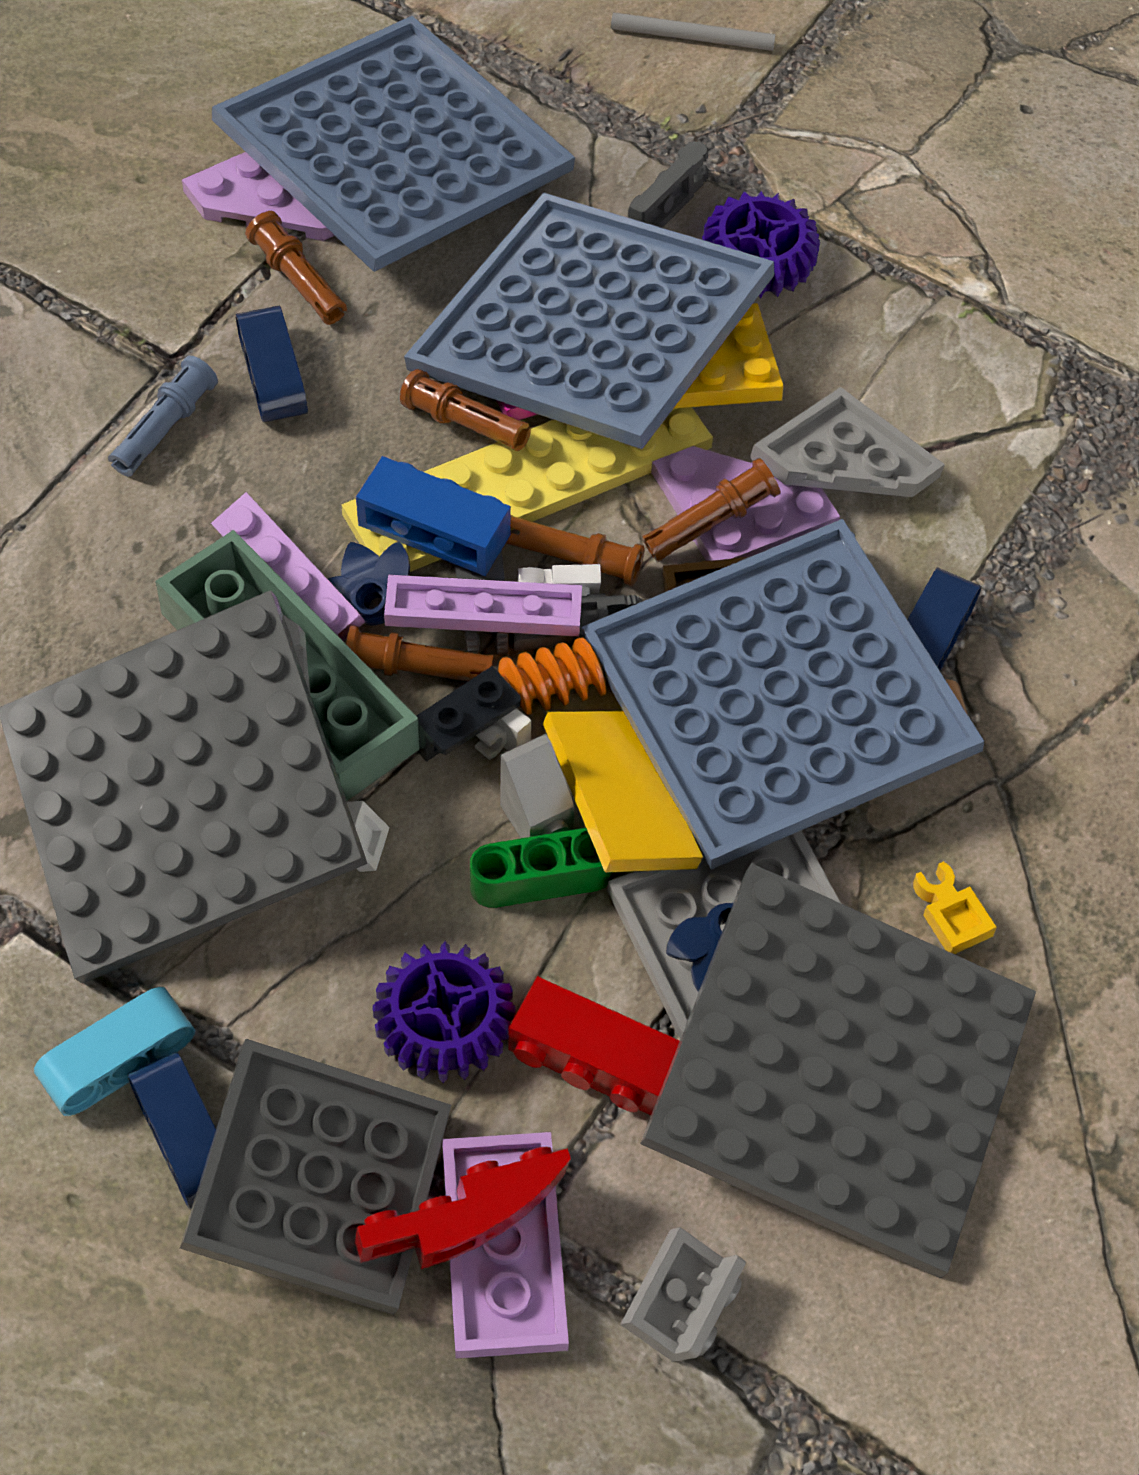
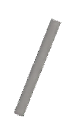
(693, 31)

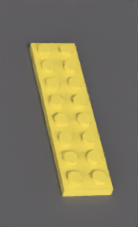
(551, 472)

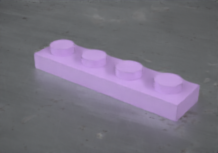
(289, 563)
(483, 605)

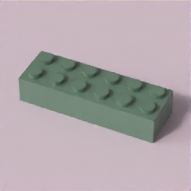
(358, 713)

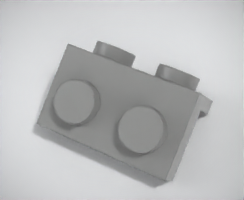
(683, 1297)

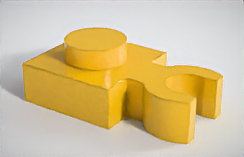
(954, 916)

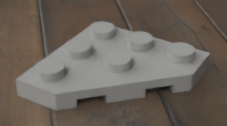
(847, 449)

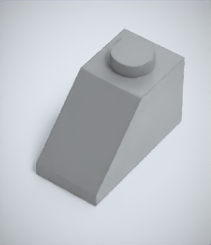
(535, 790)

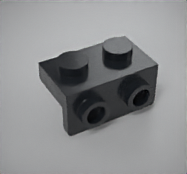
(465, 713)

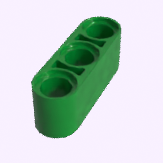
(522, 882)

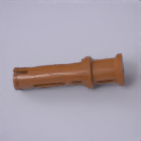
(286, 255)
(448, 404)
(729, 500)
(613, 557)
(393, 654)

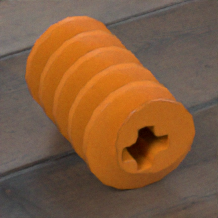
(554, 674)

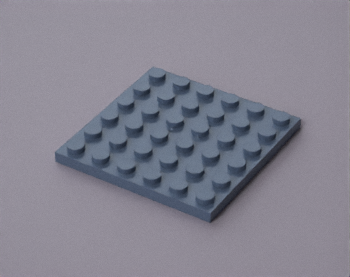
(392, 141)
(591, 318)
(780, 692)

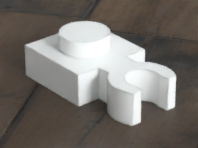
(586, 575)

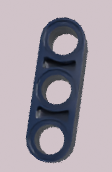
(271, 364)
(943, 613)
(175, 1119)

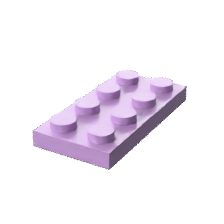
(512, 1287)

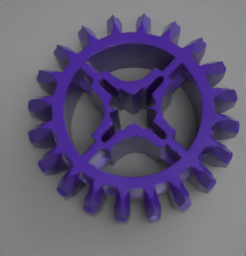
(770, 231)
(480, 994)

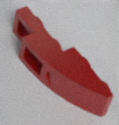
(488, 1205)

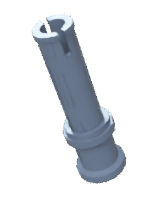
(174, 402)

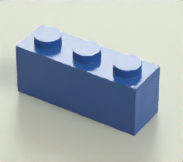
(434, 515)

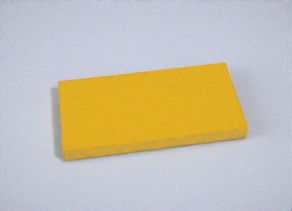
(620, 793)

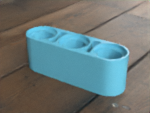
(104, 1053)

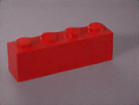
(591, 1046)

